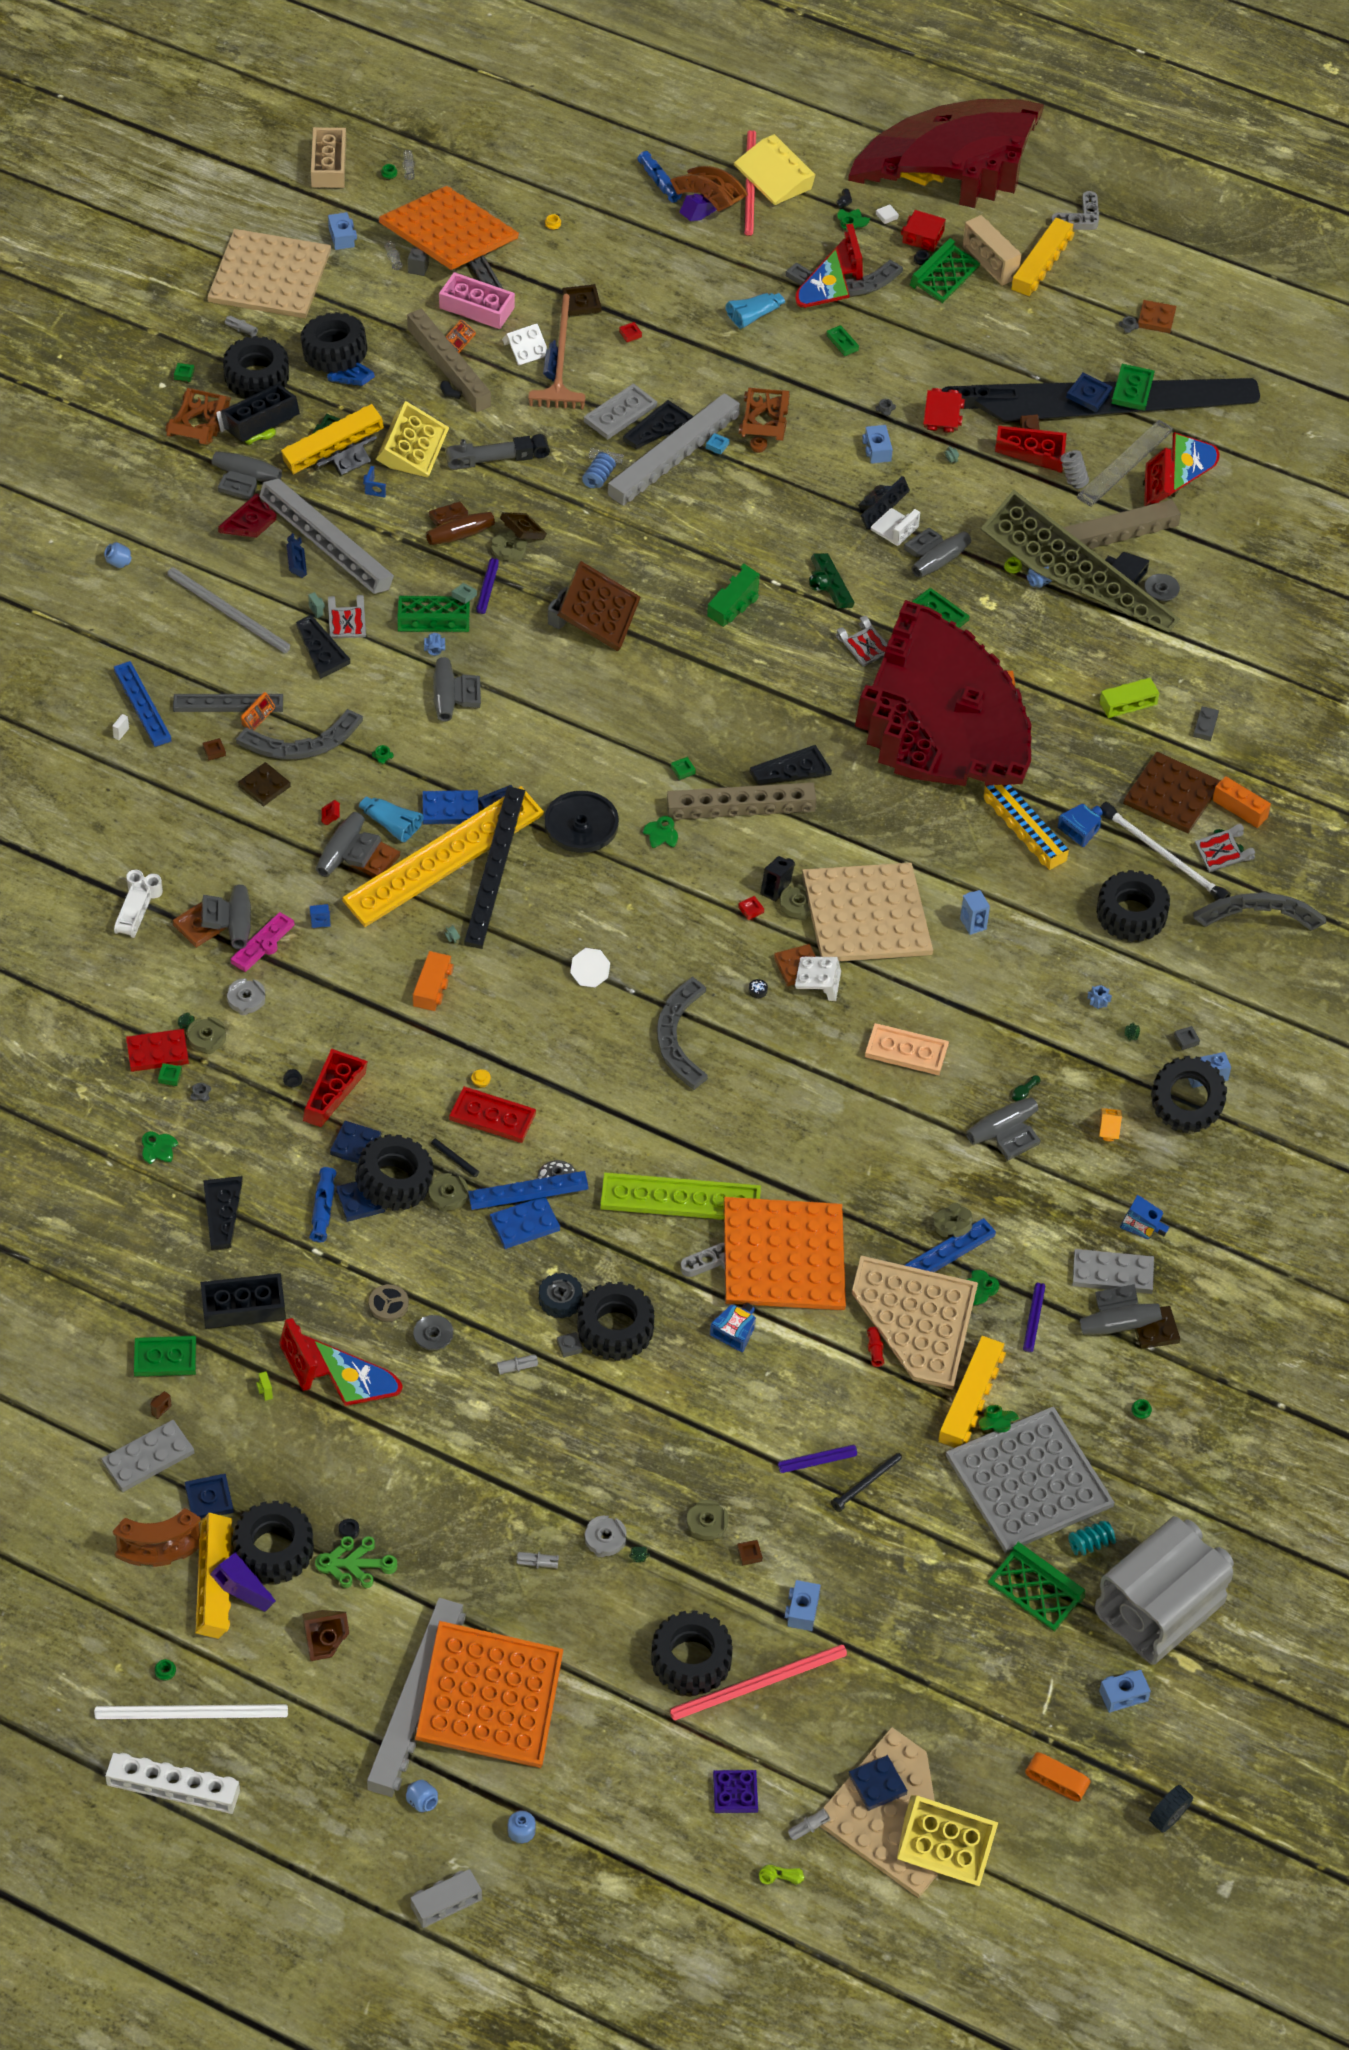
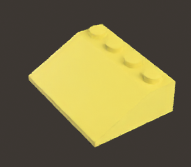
(775, 170)
(412, 441)
(946, 1840)

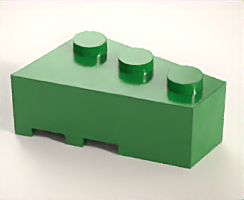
(736, 597)

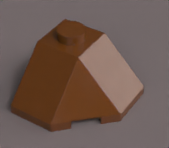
(324, 1632)

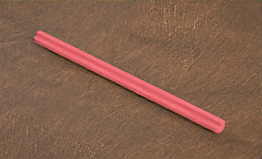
(750, 189)
(758, 1682)

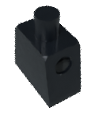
(1130, 566)
(779, 871)

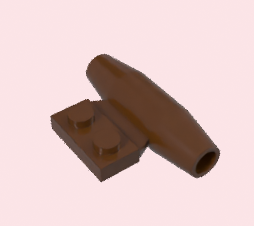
(455, 523)

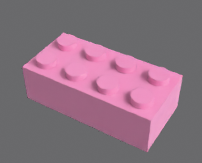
(476, 300)

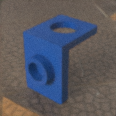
(368, 482)
(320, 916)

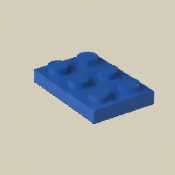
(449, 806)
(524, 1222)

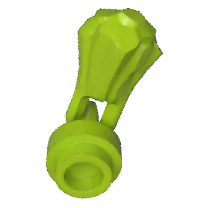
(769, 1873)

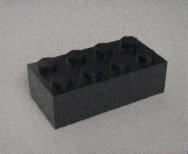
(260, 412)
(243, 1301)

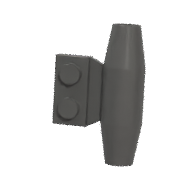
(243, 473)
(934, 550)
(451, 690)
(348, 846)
(232, 914)
(1008, 1128)
(1119, 1312)

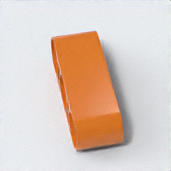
(1057, 1776)

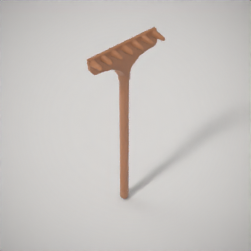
(557, 391)

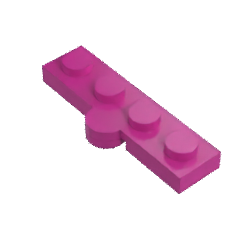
(263, 942)

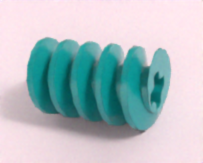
(1091, 1537)

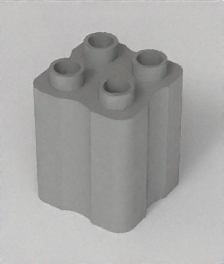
(1164, 1589)

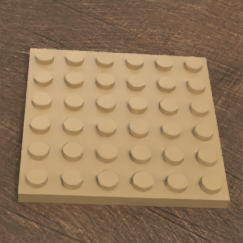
(269, 273)
(867, 912)

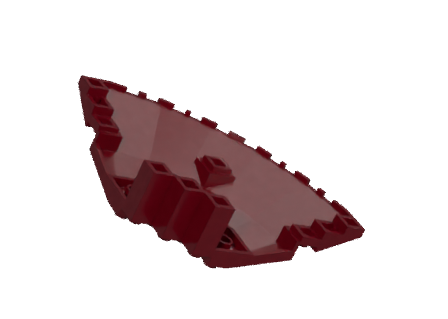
(961, 140)
(944, 706)

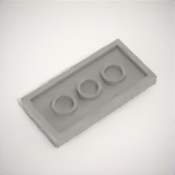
(620, 411)
(1112, 1270)
(147, 1455)

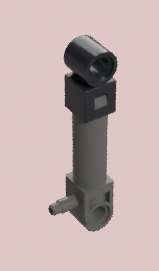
(520, 448)

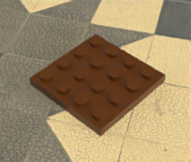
(599, 606)
(1172, 792)

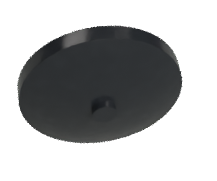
(581, 821)

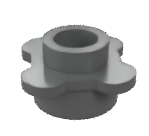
(1128, 324)
(885, 407)
(198, 1088)

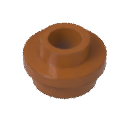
(758, 444)

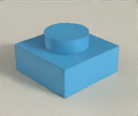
(717, 443)

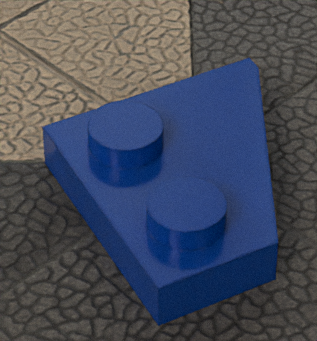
(356, 376)

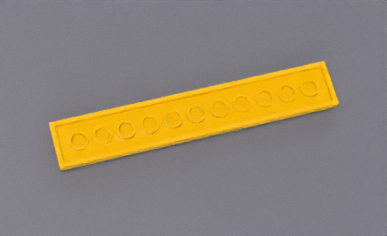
(433, 862)

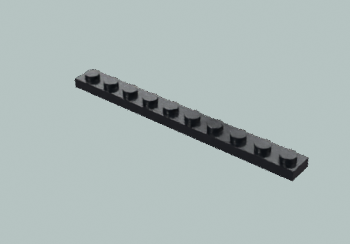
(494, 867)

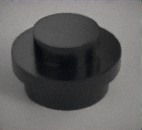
(921, 257)
(292, 1078)

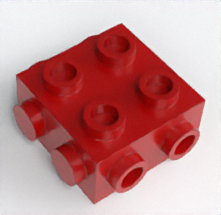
(923, 230)
(943, 410)

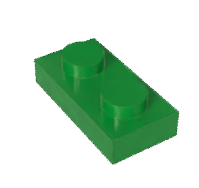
(842, 340)

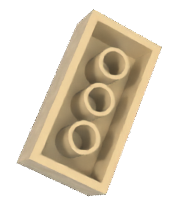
(328, 157)
(991, 249)

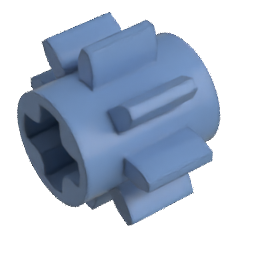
(434, 644)
(1099, 996)

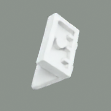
(526, 344)
(896, 526)
(819, 974)

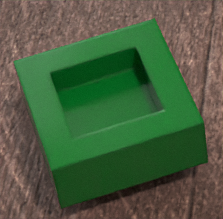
(184, 372)
(683, 768)
(170, 1074)

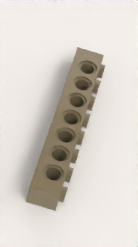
(741, 801)

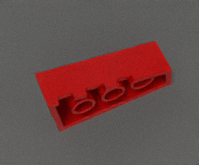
(1032, 446)
(334, 1084)

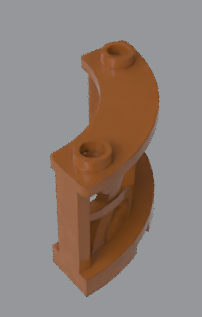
(713, 183)
(772, 428)
(204, 432)
(138, 1540)

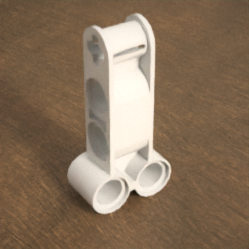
(140, 893)

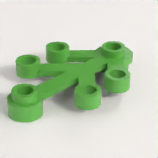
(353, 1563)

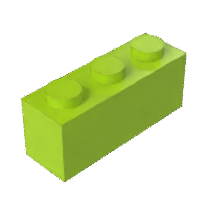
(1129, 697)

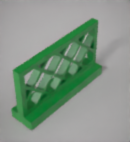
(934, 264)
(432, 621)
(1049, 1574)

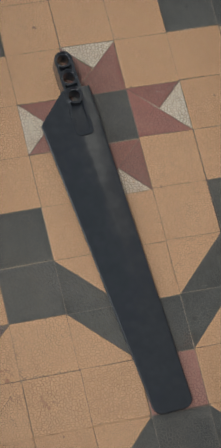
(1049, 400)

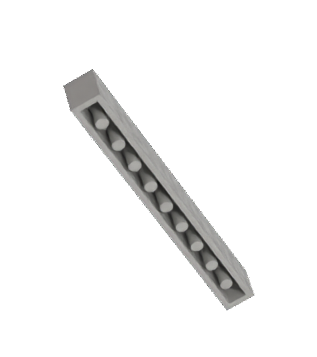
(673, 449)
(326, 536)
(402, 1728)

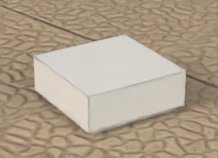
(887, 214)
(120, 727)

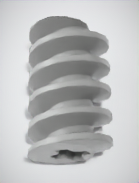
(1075, 469)

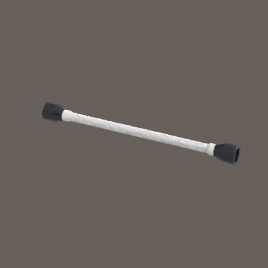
(1111, 813)

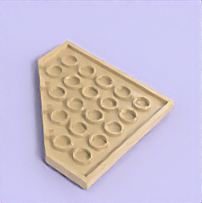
(918, 1316)
(878, 1832)

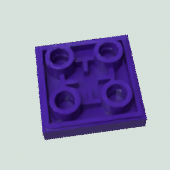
(735, 1791)

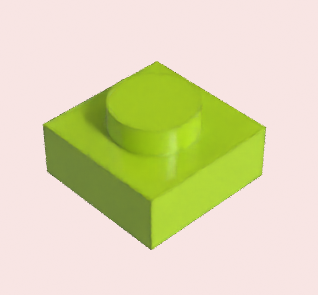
(264, 1386)

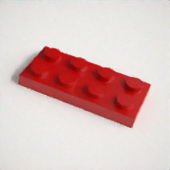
(492, 1114)

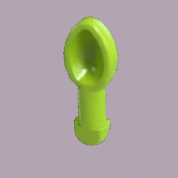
(268, 434)

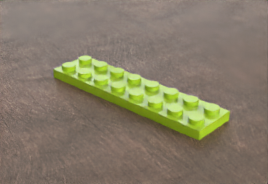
(671, 1195)

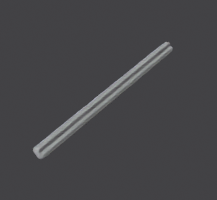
(229, 610)

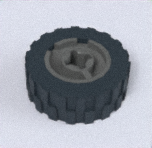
(553, 1302)
(1171, 1808)

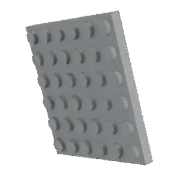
(1030, 1479)

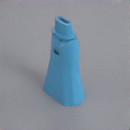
(748, 310)
(397, 820)

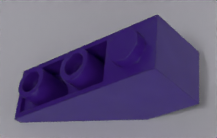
(696, 207)
(240, 1582)

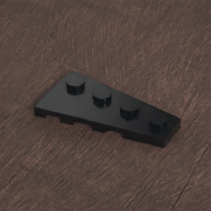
(659, 423)
(321, 647)
(793, 766)
(222, 1205)

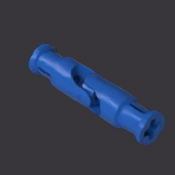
(658, 176)
(323, 1204)

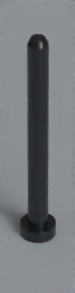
(838, 1503)

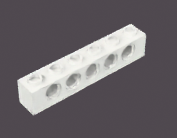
(180, 1791)

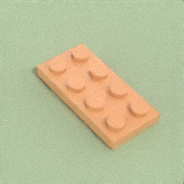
(907, 1049)

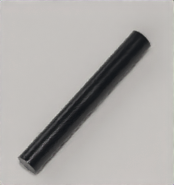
(454, 1157)

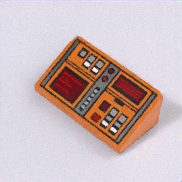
(460, 335)
(257, 712)

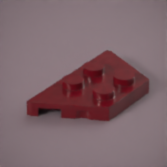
(249, 519)

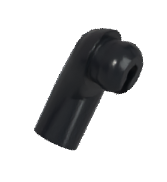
(845, 200)
(448, 391)

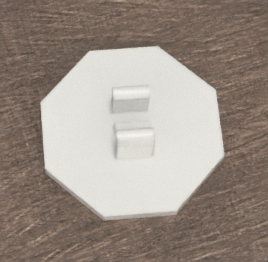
(590, 967)

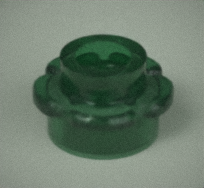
(185, 1020)
(1132, 1031)
(639, 1554)

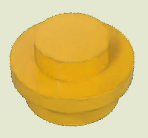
(553, 221)
(481, 1078)

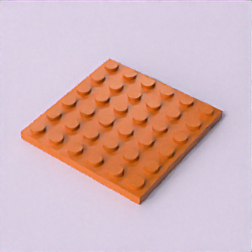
(448, 227)
(784, 1253)
(489, 1694)

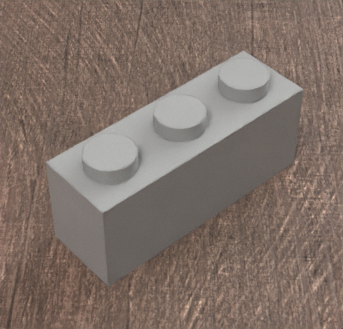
(446, 1898)

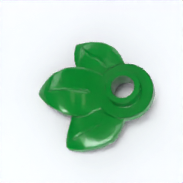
(852, 217)
(660, 833)
(160, 1148)
(983, 1292)
(997, 1419)

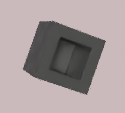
(418, 262)

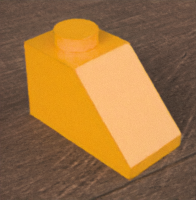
(1110, 1124)

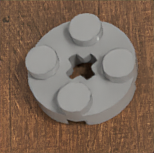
(246, 1005)
(601, 1546)

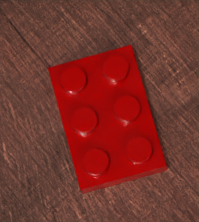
(156, 1048)

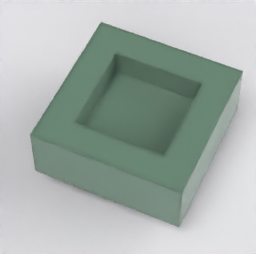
(464, 593)
(316, 604)

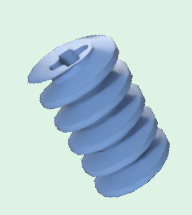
(599, 470)

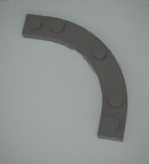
(869, 283)
(301, 748)
(1260, 902)
(667, 1033)

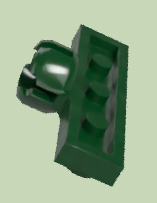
(828, 579)

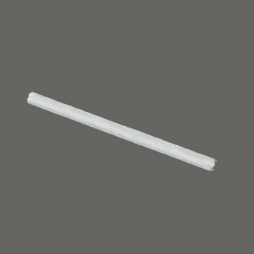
(191, 1711)

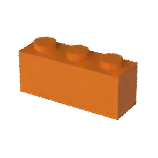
(1241, 802)
(432, 981)

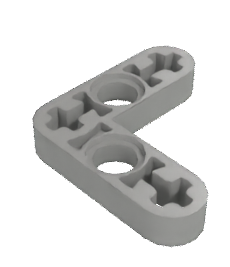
(1086, 216)
(701, 1266)

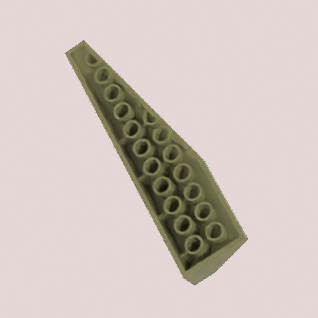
(1044, 543)

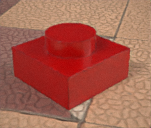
(630, 332)
(330, 812)
(751, 908)

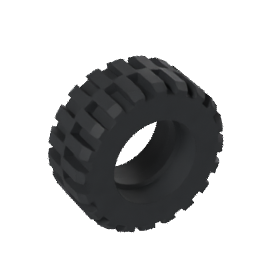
(334, 342)
(251, 353)
(1134, 887)
(1196, 1070)
(387, 1190)
(618, 1299)
(274, 1518)
(691, 1628)

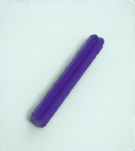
(487, 586)
(1034, 1317)
(817, 1458)

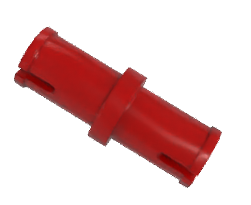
(875, 1347)

